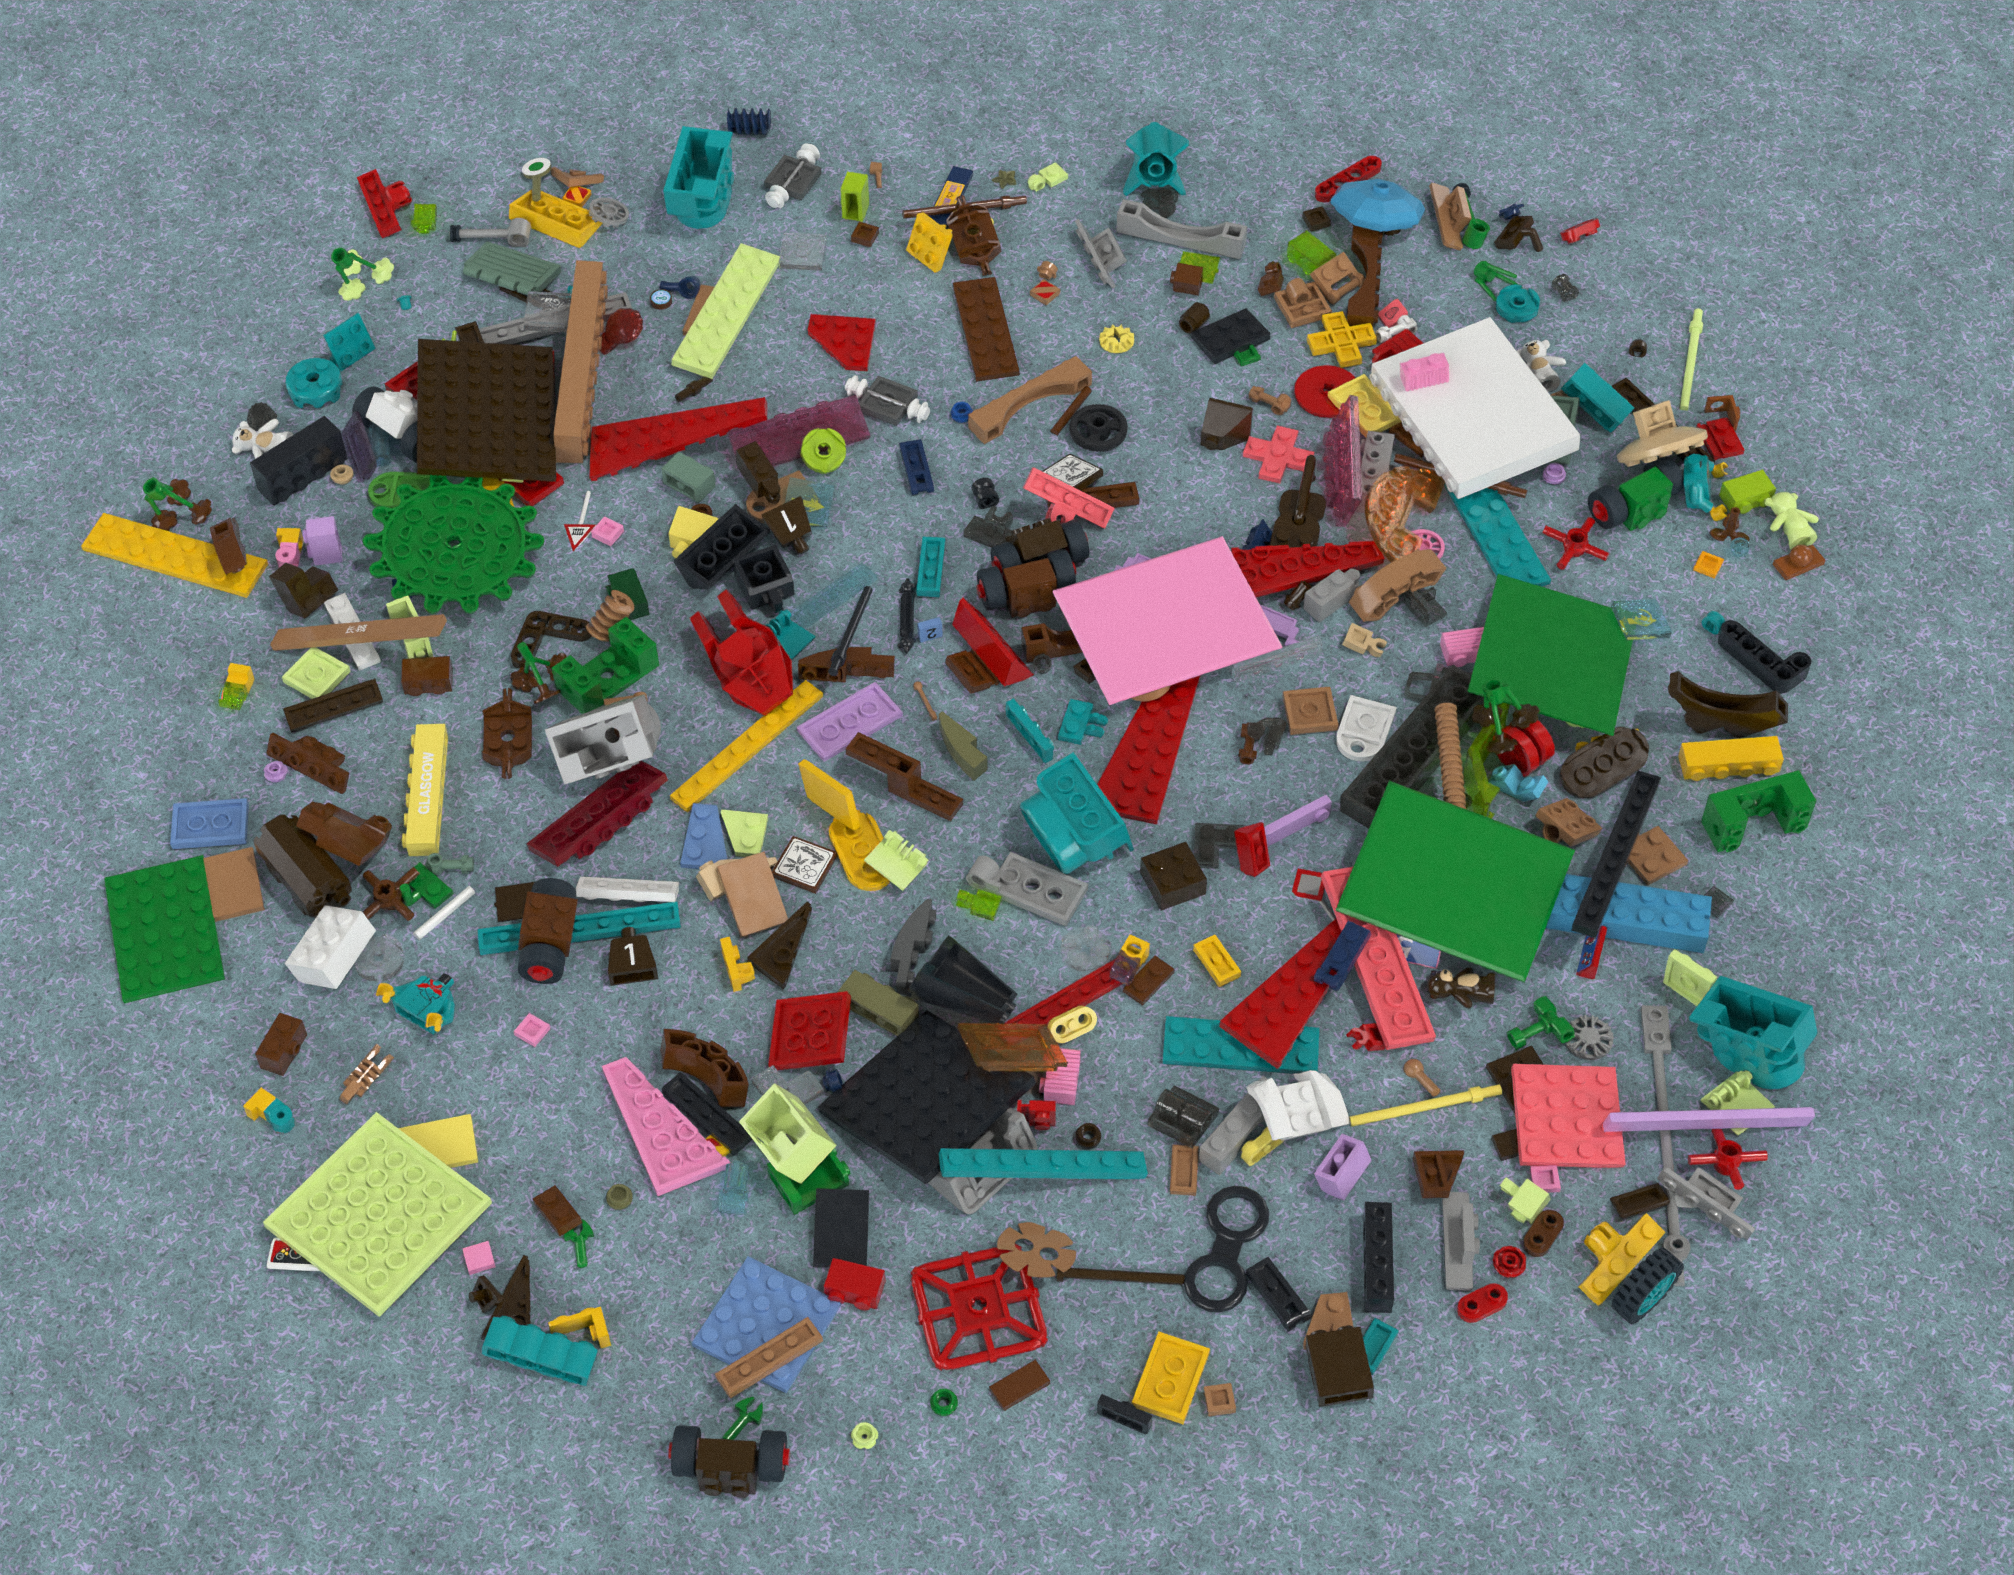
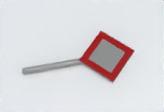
(1310, 886)

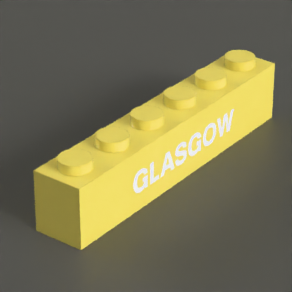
(426, 790)

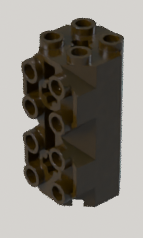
(302, 866)

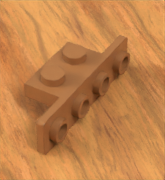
(1451, 213)

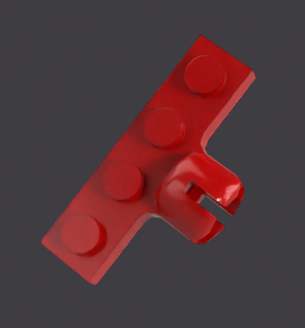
(384, 201)

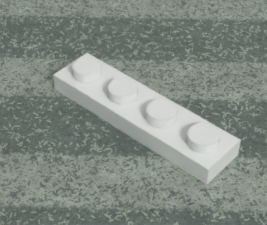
(340, 612)
(627, 889)

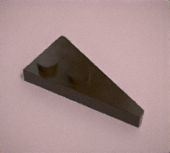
(778, 952)
(515, 1297)

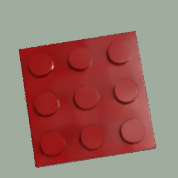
(810, 1031)

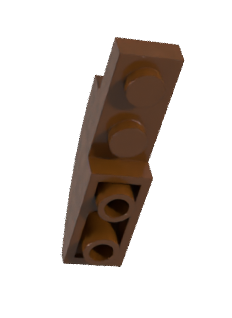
(229, 546)
(858, 663)

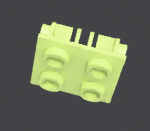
(896, 860)
(1736, 1094)

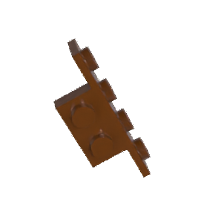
(311, 759)

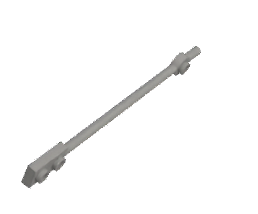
(1658, 1042)

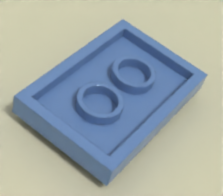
(209, 823)

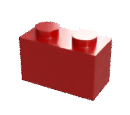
(854, 1284)

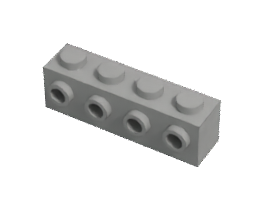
(1375, 460)

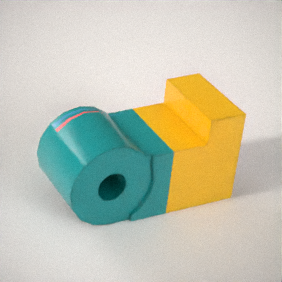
(271, 1110)

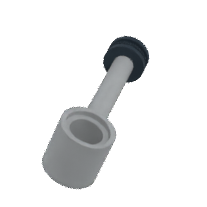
(516, 234)

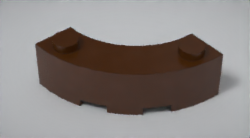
(708, 1063)

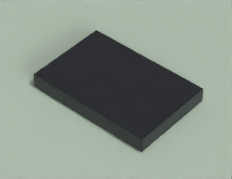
(841, 1226)

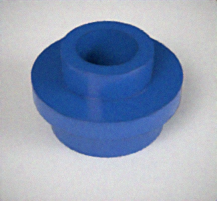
(956, 411)

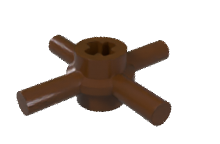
(388, 894)

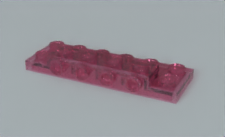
(784, 433)
(1343, 462)

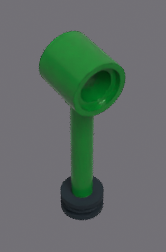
(1477, 228)

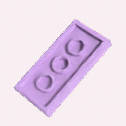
(837, 726)

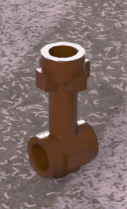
(1247, 754)

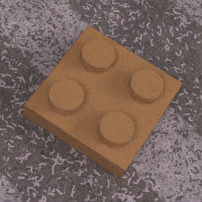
(1310, 710)
(1655, 856)

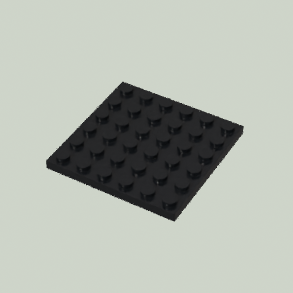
(923, 1097)

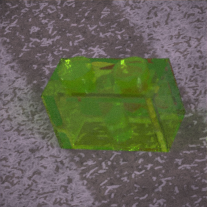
(1308, 252)

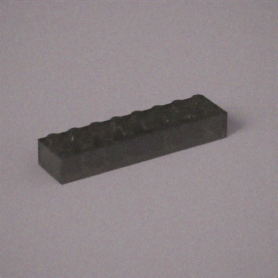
(1412, 750)

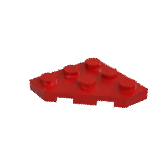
(844, 338)

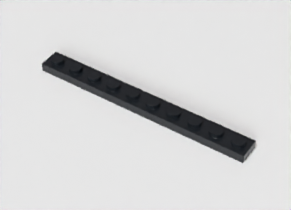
(1616, 854)

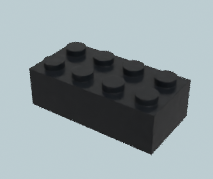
(299, 460)

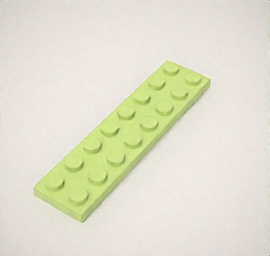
(726, 311)

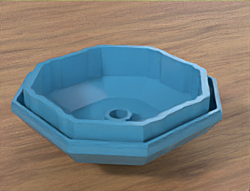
(1378, 205)

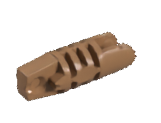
(364, 1075)

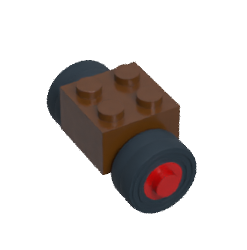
(1026, 586)
(547, 930)

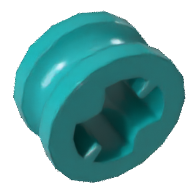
(1713, 622)

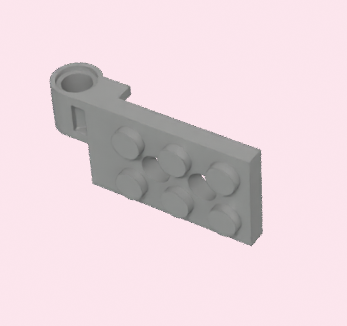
(1019, 872)

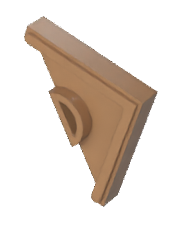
(576, 177)

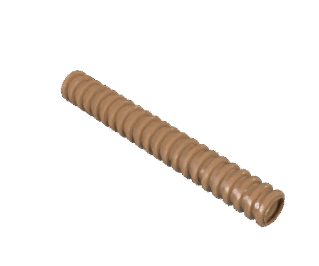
(1450, 754)

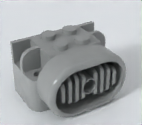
(588, 742)

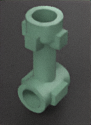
(438, 865)

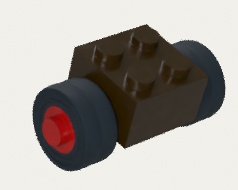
(1041, 539)
(726, 1463)

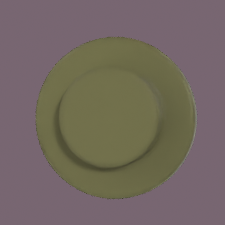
(619, 1197)

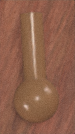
(1415, 1069)

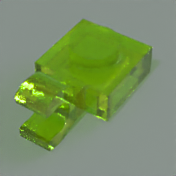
(982, 904)

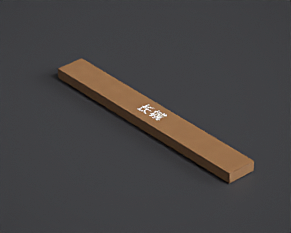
(359, 632)

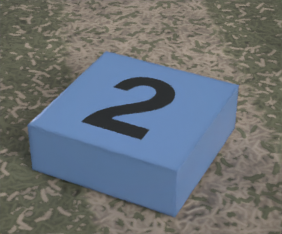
(929, 629)

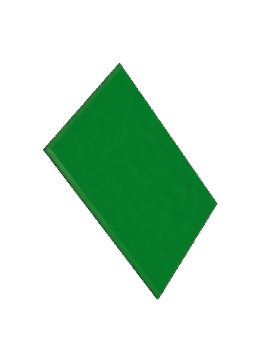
(1554, 654)
(1456, 881)

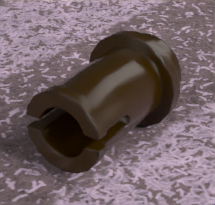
(1297, 595)

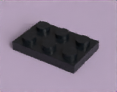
(1230, 335)

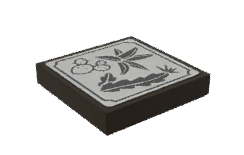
(1074, 471)

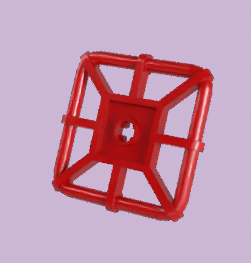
(974, 1321)

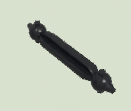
(907, 615)

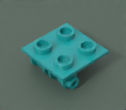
(349, 342)
(790, 634)

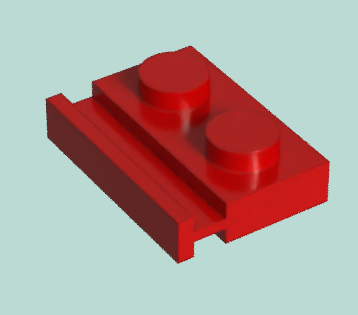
(1721, 439)
(1039, 1113)

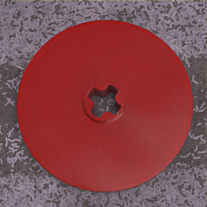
(1310, 389)

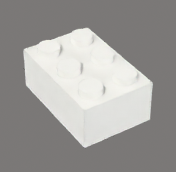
(330, 947)

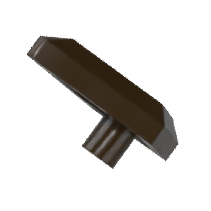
(485, 1294)

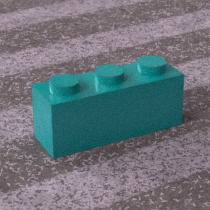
(1597, 398)

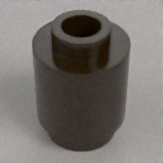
(1194, 317)

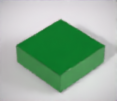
(1248, 356)

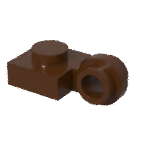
(1272, 280)

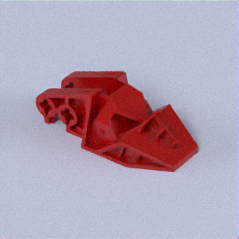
(749, 662)

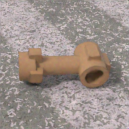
(1279, 404)

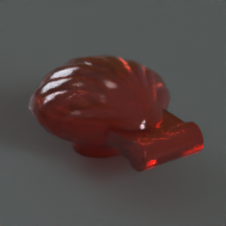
(621, 328)

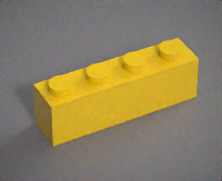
(1730, 758)

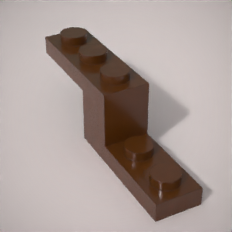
(904, 776)

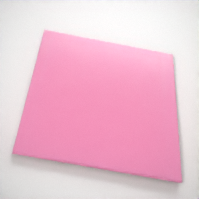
(1166, 620)

